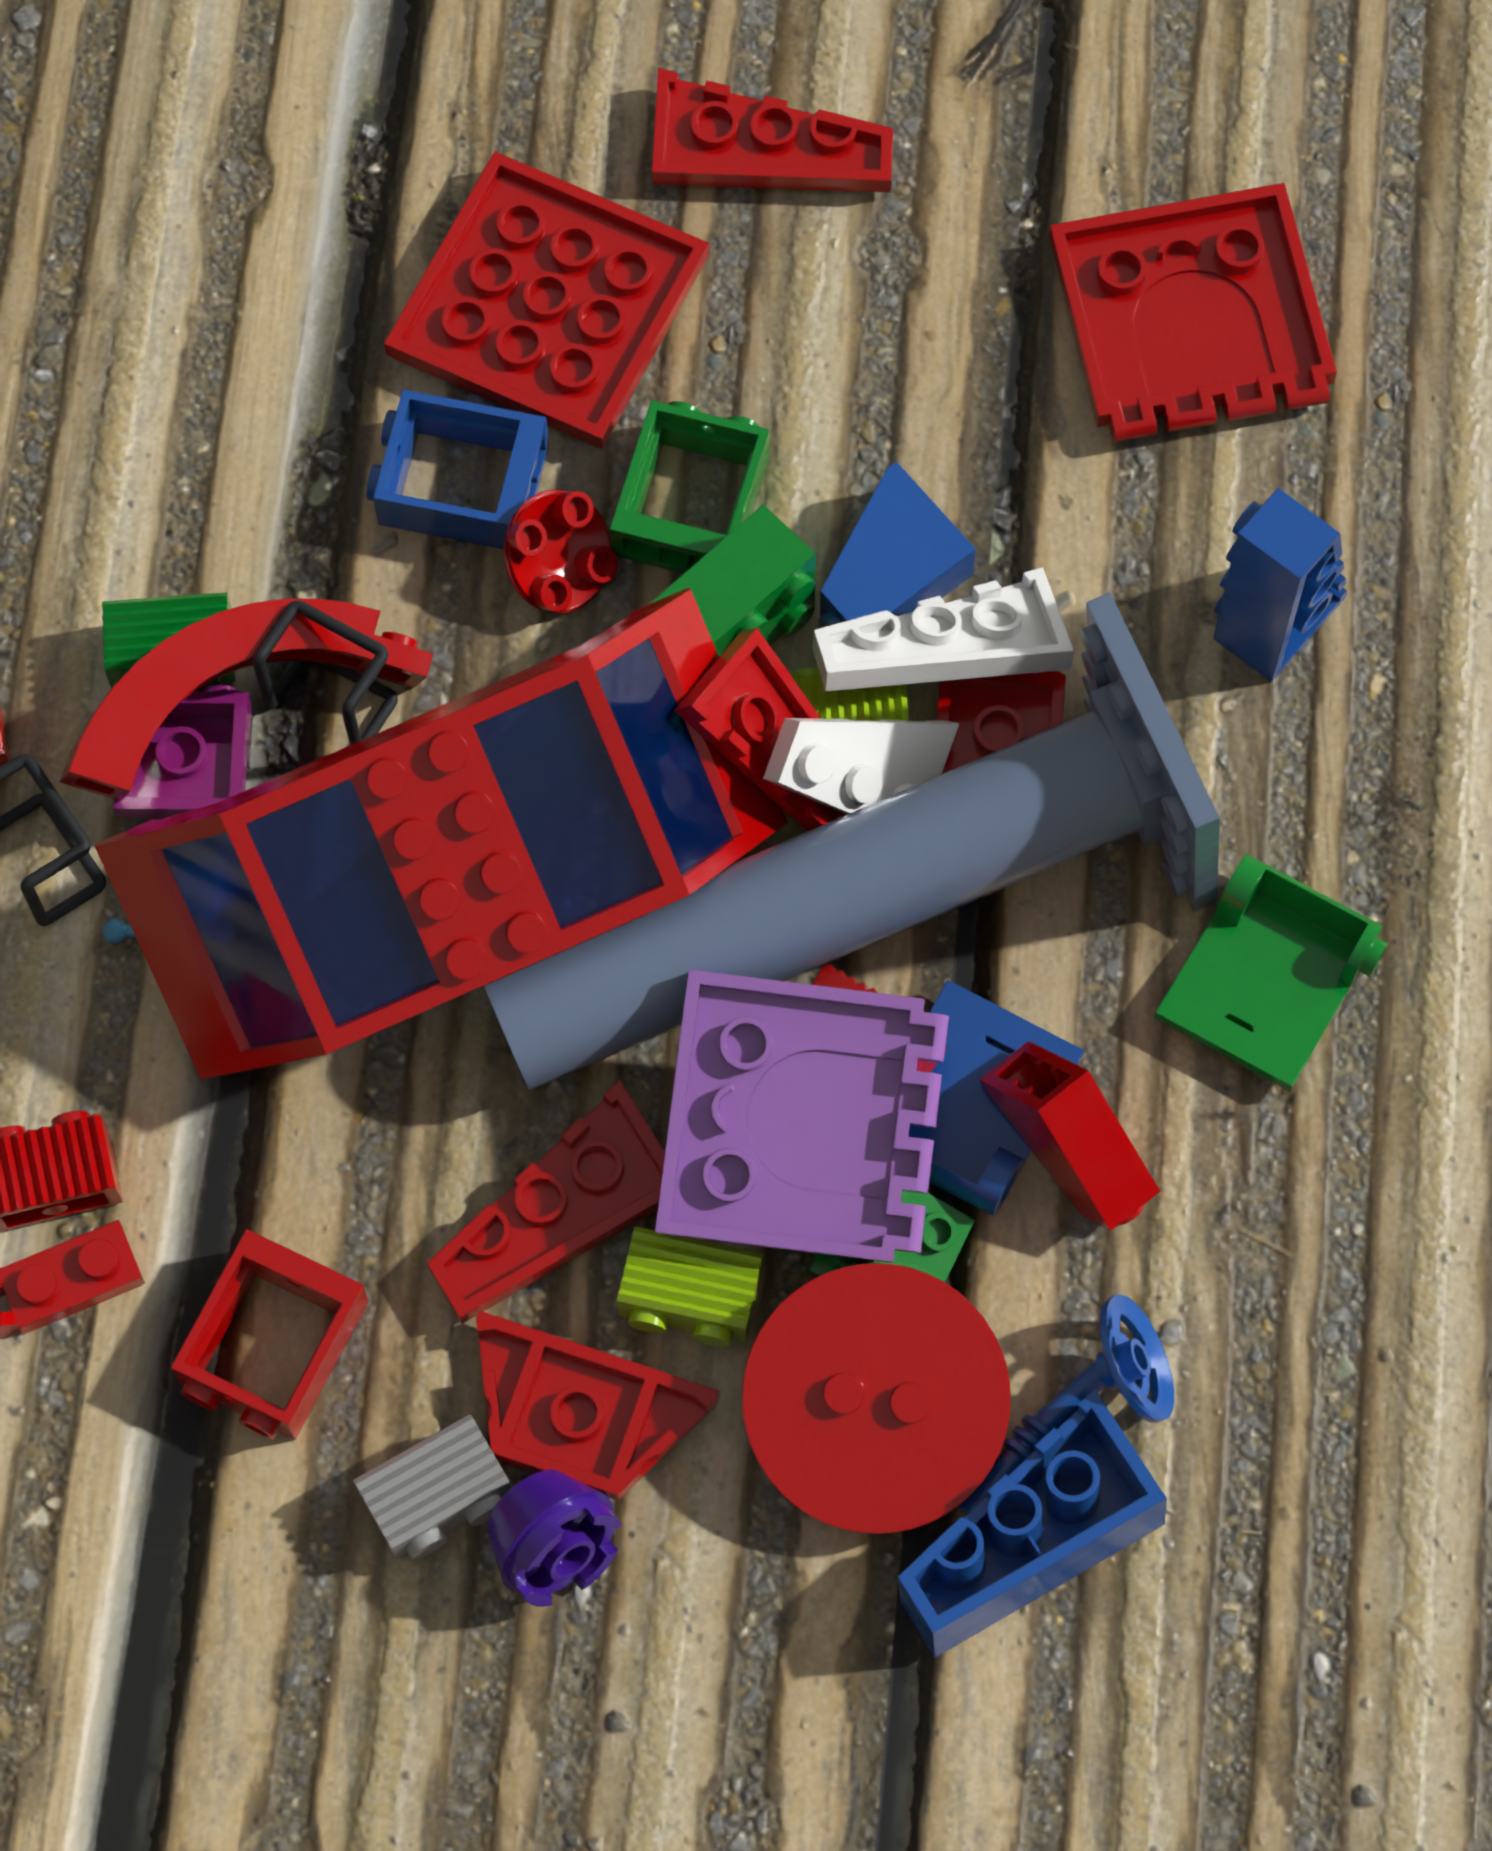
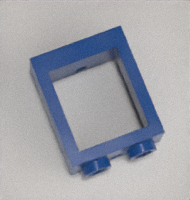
(464, 422)

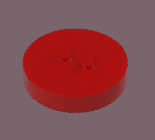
(876, 1398)

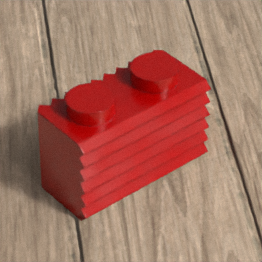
(56, 1170)

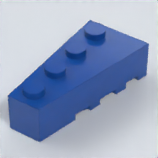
(1278, 583)
(1035, 1529)

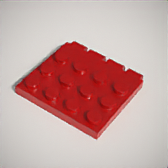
(1193, 312)

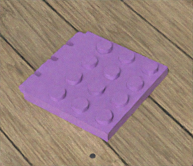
(800, 1117)

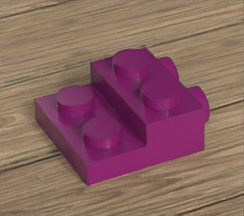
(194, 756)

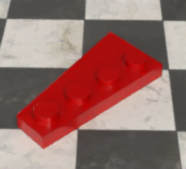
(751, 143)

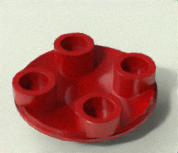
(558, 551)

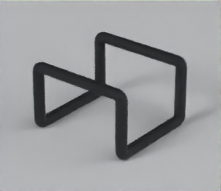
(364, 681)
(71, 832)

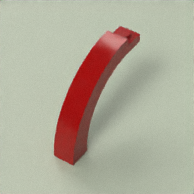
(133, 710)

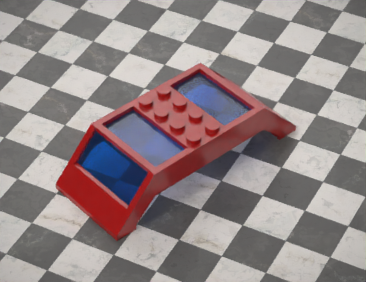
(440, 850)

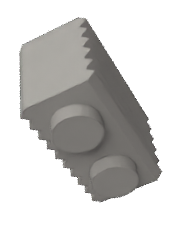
(433, 1489)

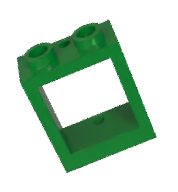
(687, 428)

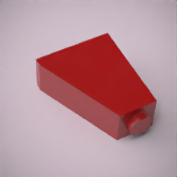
(1072, 1133)

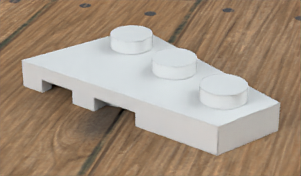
(857, 762)

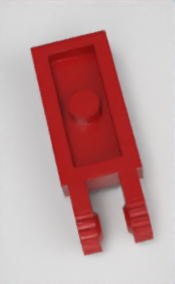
(68, 1279)

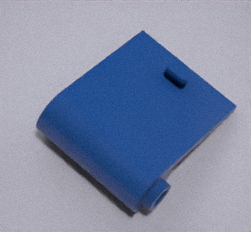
(974, 1142)

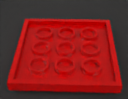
(547, 299)

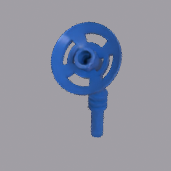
(1116, 1367)

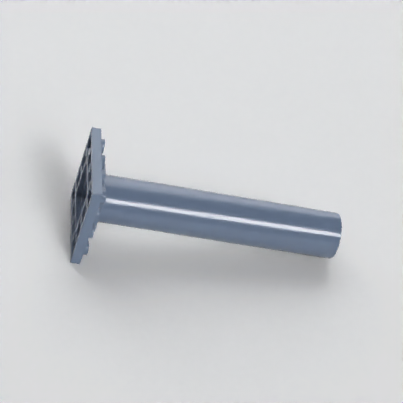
(887, 868)

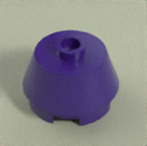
(551, 1535)

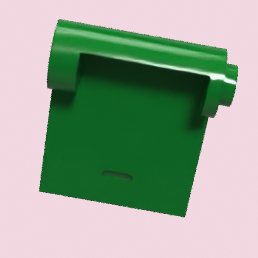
(1270, 972)

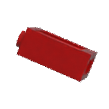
(297, 1275)

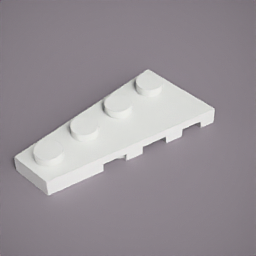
(971, 637)

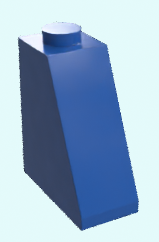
(896, 555)

